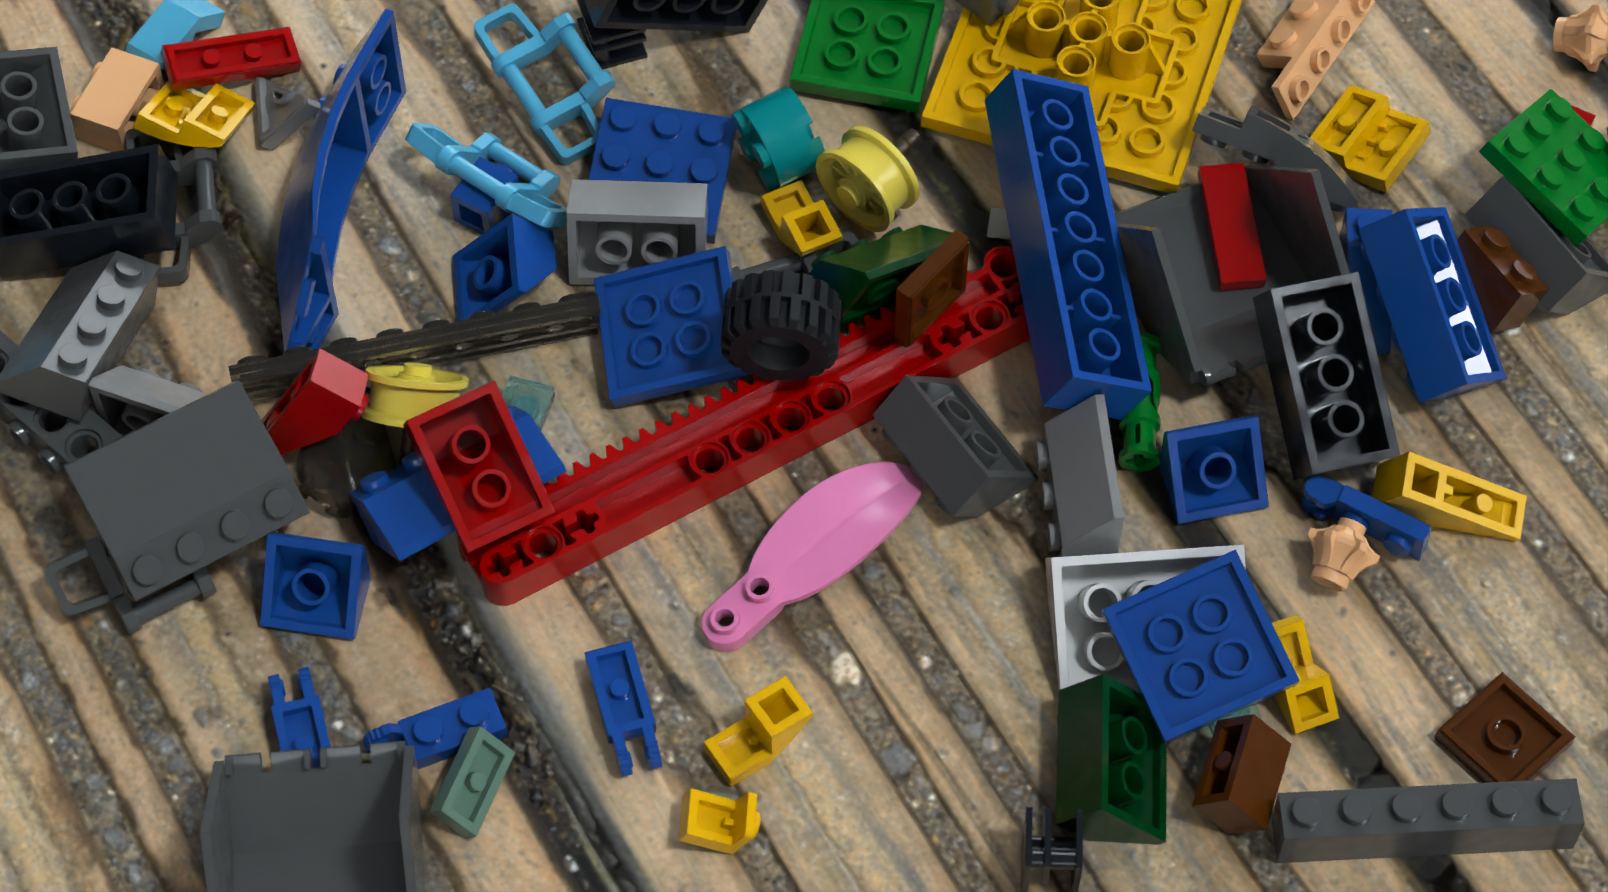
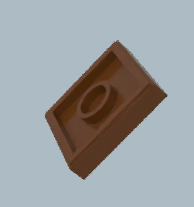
(931, 289)
(1504, 734)

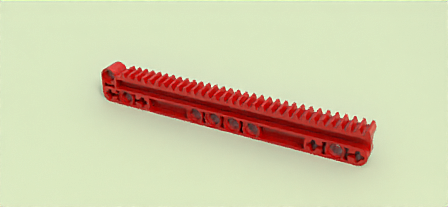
(663, 474)

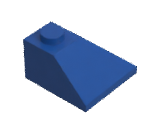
(502, 265)

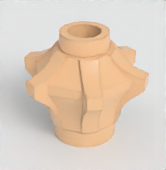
(1583, 36)
(1340, 553)

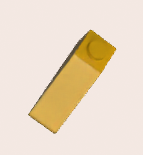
(1449, 497)

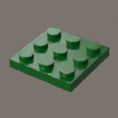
(868, 50)
(1555, 165)

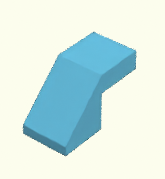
(173, 23)

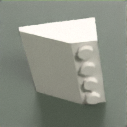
(1088, 583)

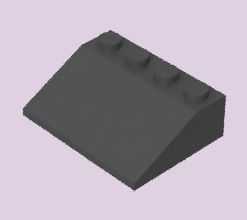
(186, 490)

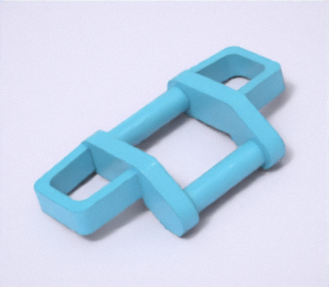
(540, 44)
(524, 199)

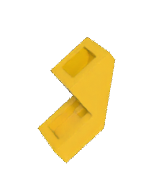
(799, 220)
(1313, 699)
(755, 741)

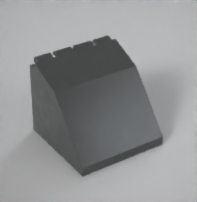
(1175, 276)
(315, 826)

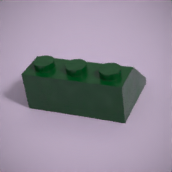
(873, 270)
(1110, 764)

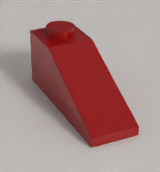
(317, 403)

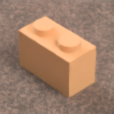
(114, 98)

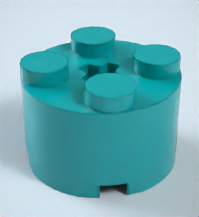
(779, 137)

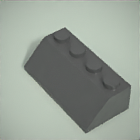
(81, 333)

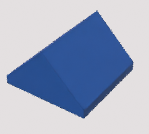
(1214, 469)
(314, 585)

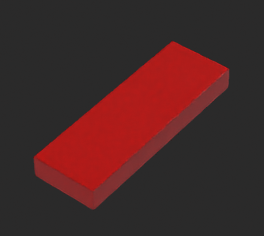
(230, 58)
(1231, 226)

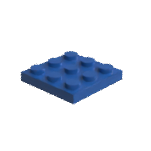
(665, 146)
(665, 326)
(1200, 646)

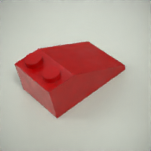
(479, 466)

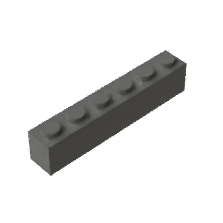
(1427, 820)

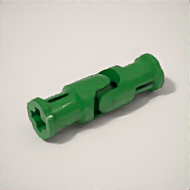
(1143, 421)

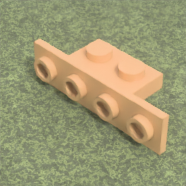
(1307, 46)

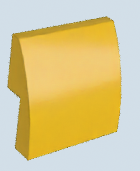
(194, 117)
(1370, 138)

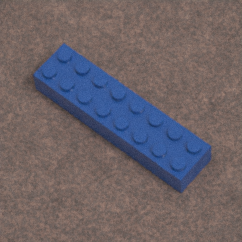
(1066, 244)

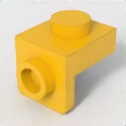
(718, 821)

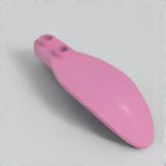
(814, 546)

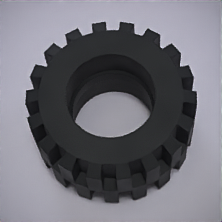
(781, 325)

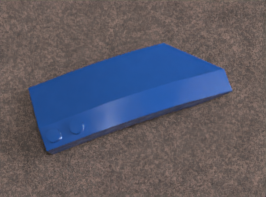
(326, 176)

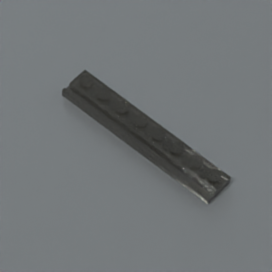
(434, 344)

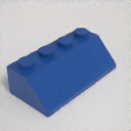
(1431, 303)
(404, 508)

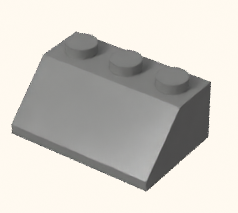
(632, 225)
(137, 397)
(1080, 481)

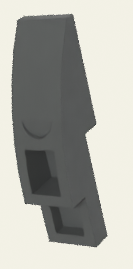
(1270, 138)

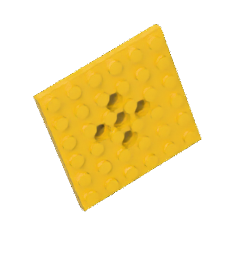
(1143, 65)

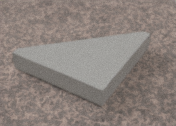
(280, 112)

